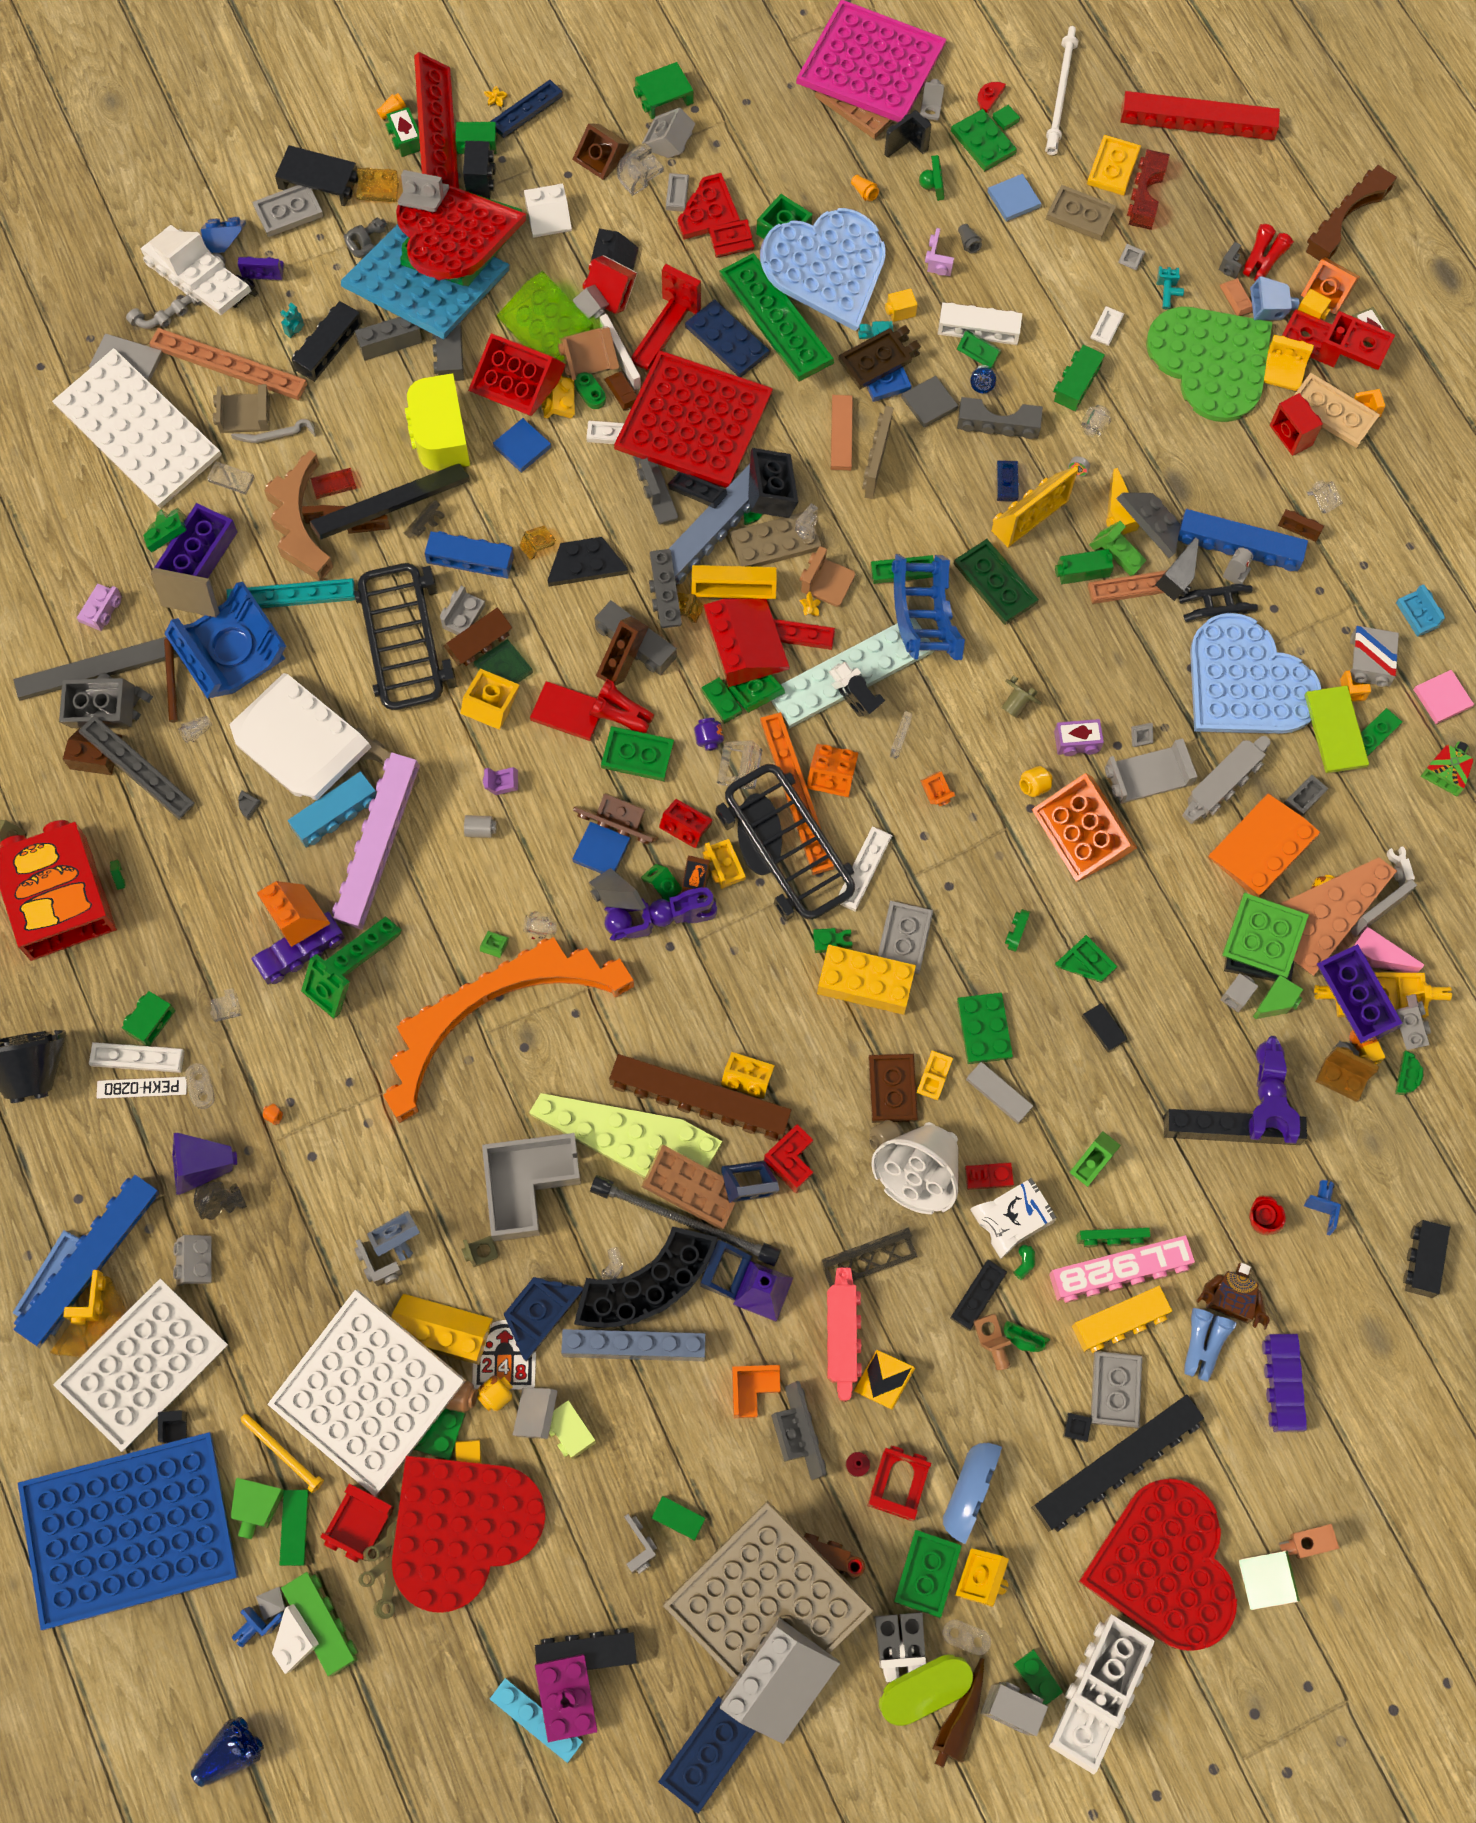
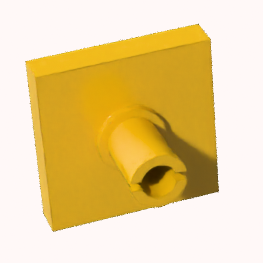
(983, 1577)

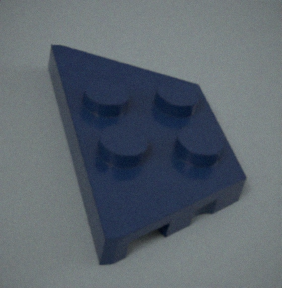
(538, 1312)

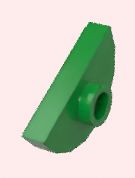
(1409, 1075)
(1024, 1338)

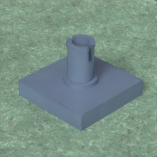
(394, 1235)

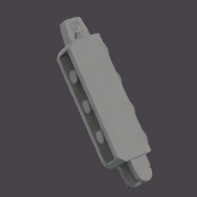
(1225, 778)

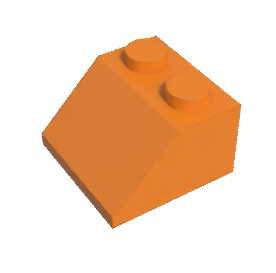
(1332, 282)

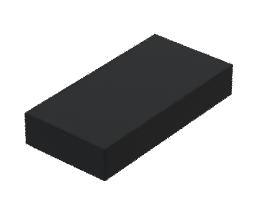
(1104, 1027)

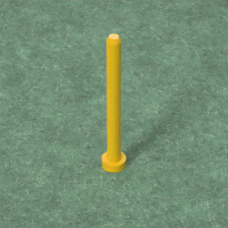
(283, 1454)

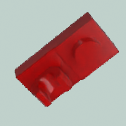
(989, 1176)

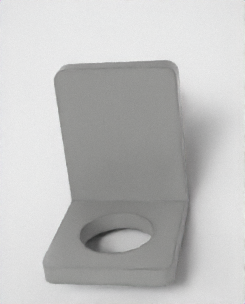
(932, 99)

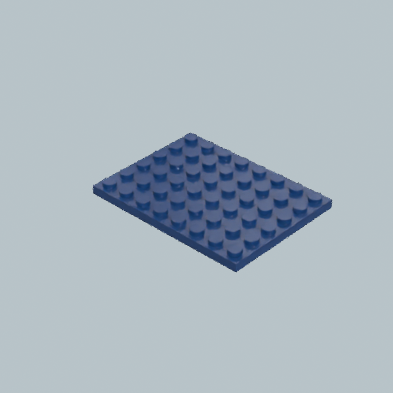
(126, 1531)

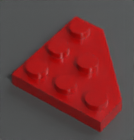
(707, 208)

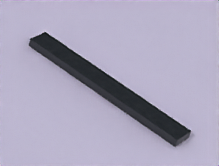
(389, 501)

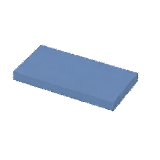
(64, 1246)

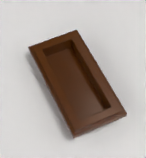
(621, 390)

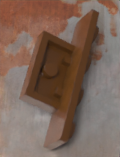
(620, 815)

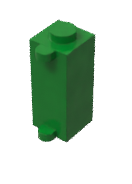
(1084, 566)

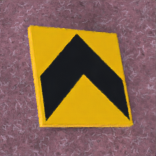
(884, 1379)

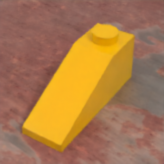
(1116, 511)

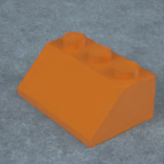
(293, 910)

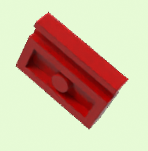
(731, 238)

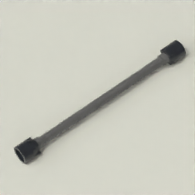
(604, 1188)

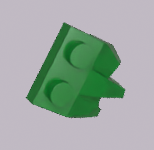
(164, 528)

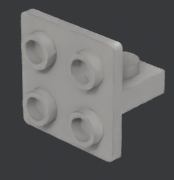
(422, 191)

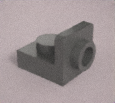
(1230, 264)

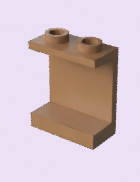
(588, 352)

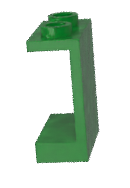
(662, 87)

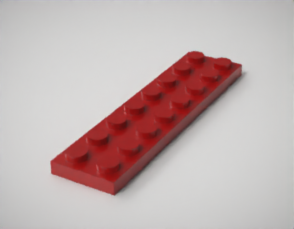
(436, 119)

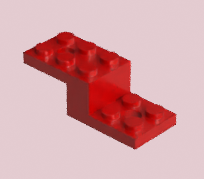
(1341, 337)

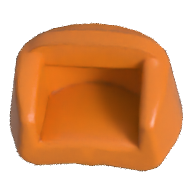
(272, 1114)

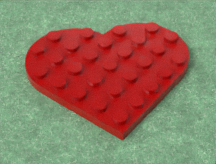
(457, 235)
(458, 1524)
(1163, 1567)

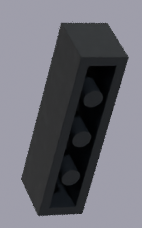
(326, 341)
(598, 1649)

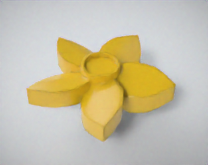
(495, 96)
(810, 605)

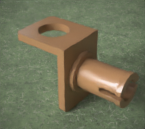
(994, 1342)

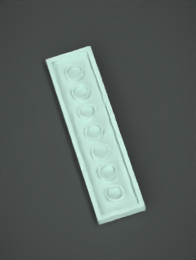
(874, 658)

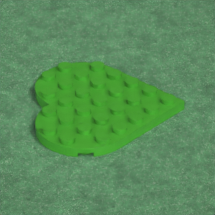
(1214, 356)

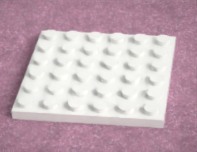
(366, 1392)

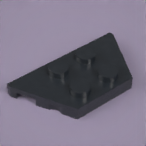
(585, 561)

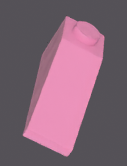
(1385, 955)

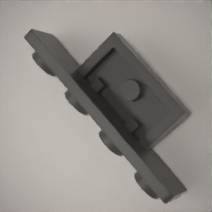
(656, 490)
(665, 589)
(796, 1432)

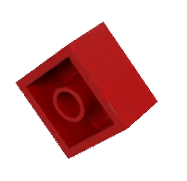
(1296, 424)

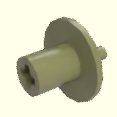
(1018, 698)

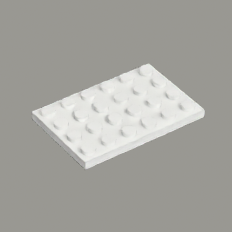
(140, 1365)

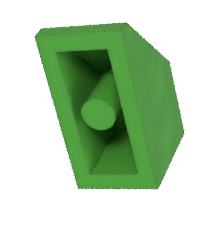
(1279, 999)
(1095, 1158)

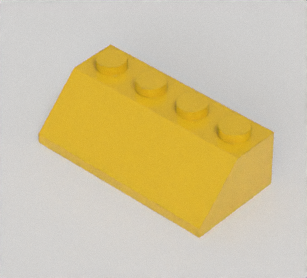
(444, 1328)

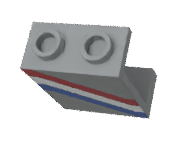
(1374, 656)

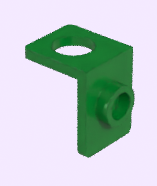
(662, 881)

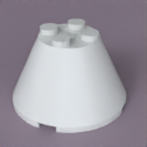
(919, 1169)

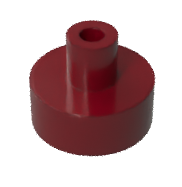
(855, 1470)

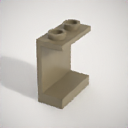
(242, 411)

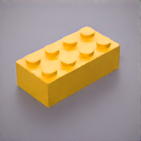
(866, 979)

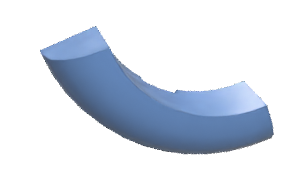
(970, 1490)

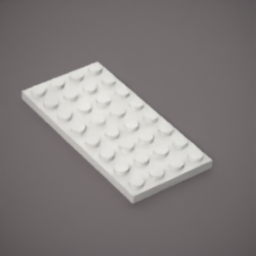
(137, 428)

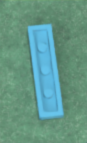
(531, 1717)

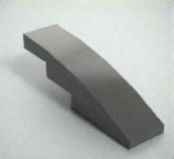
(1306, 795)

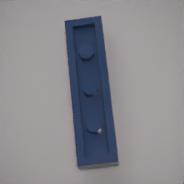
(527, 108)

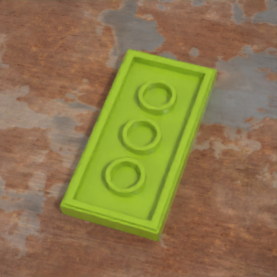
(1336, 729)

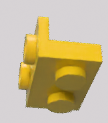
(560, 400)
(724, 863)

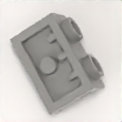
(461, 611)

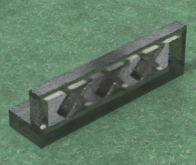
(868, 1249)

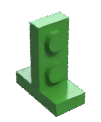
(1120, 547)

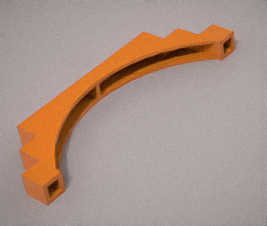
(433, 1024)

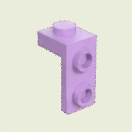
(937, 263)

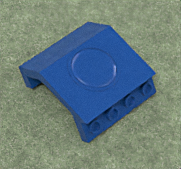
(229, 648)

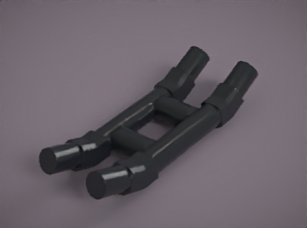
(1210, 610)

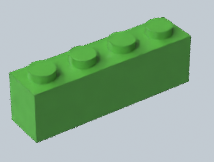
(333, 1649)

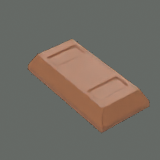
(1237, 297)

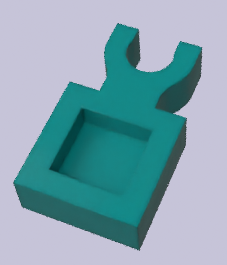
(293, 321)

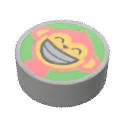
(1082, 465)

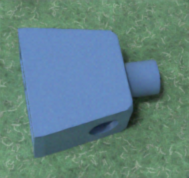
(1271, 299)

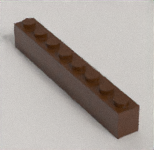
(700, 1097)

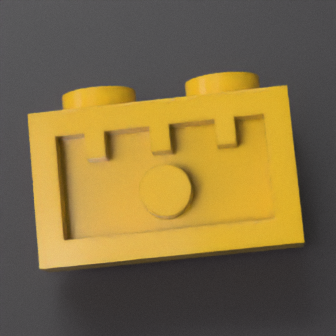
(747, 1075)

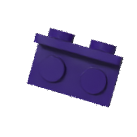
(261, 268)

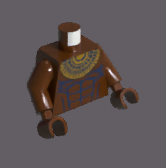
(1236, 1296)

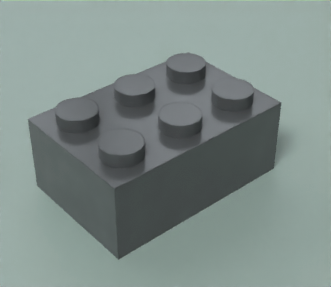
(105, 698)

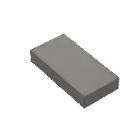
(677, 192)

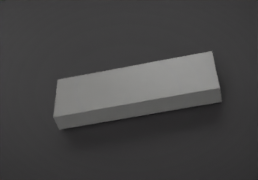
(999, 1092)

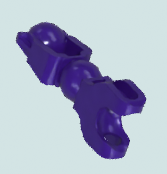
(661, 913)
(1272, 1092)

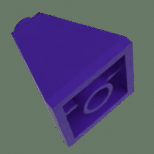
(199, 1161)
(761, 1299)

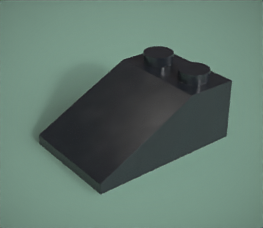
(771, 483)

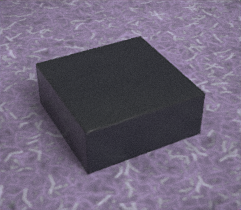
(1077, 1427)

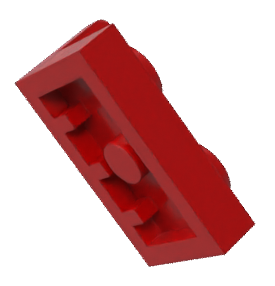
(684, 823)

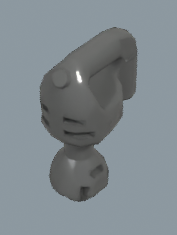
(361, 235)

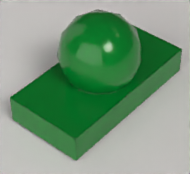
(933, 178)

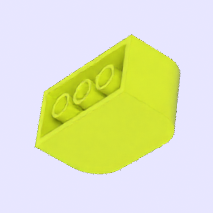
(436, 423)

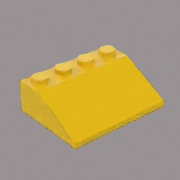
(1034, 507)

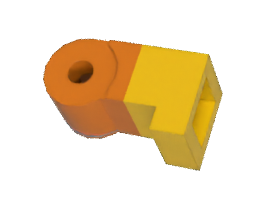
(1368, 1049)

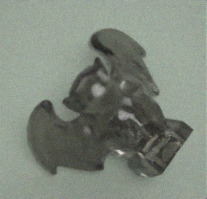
(213, 1198)

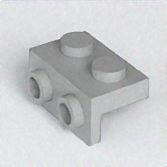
(1413, 1027)
(192, 1260)

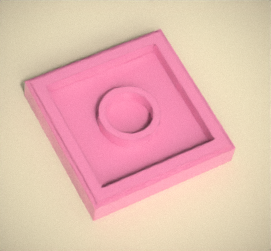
(1443, 697)

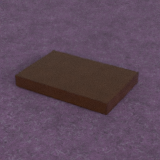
(893, 1088)

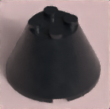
(29, 1064)

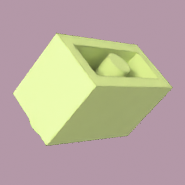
(570, 1431)

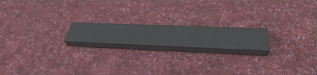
(91, 668)

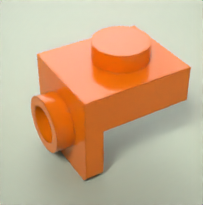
(937, 789)

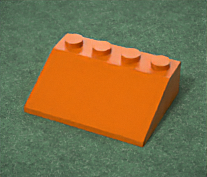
(1084, 827)
(1264, 845)

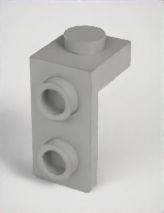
(384, 1275)
(640, 1562)

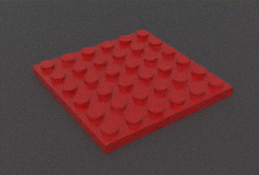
(693, 419)

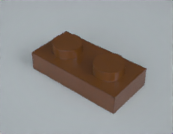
(1301, 525)

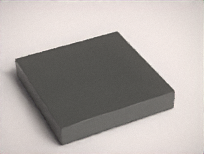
(929, 401)

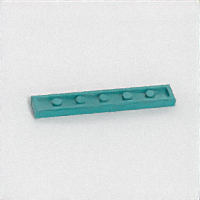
(303, 593)

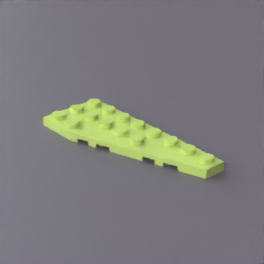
(625, 1134)

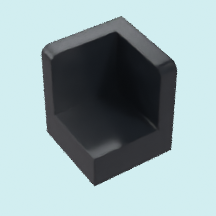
(172, 1426)

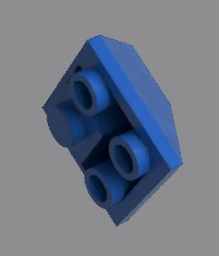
(220, 235)

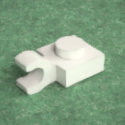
(1403, 866)

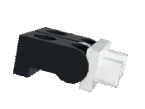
(854, 689)

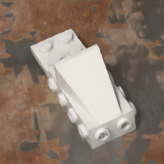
(193, 269)
(1101, 1692)

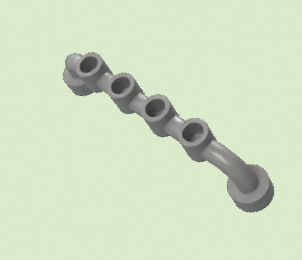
(162, 317)

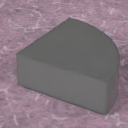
(248, 804)

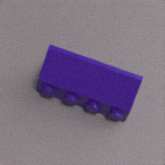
(1360, 994)

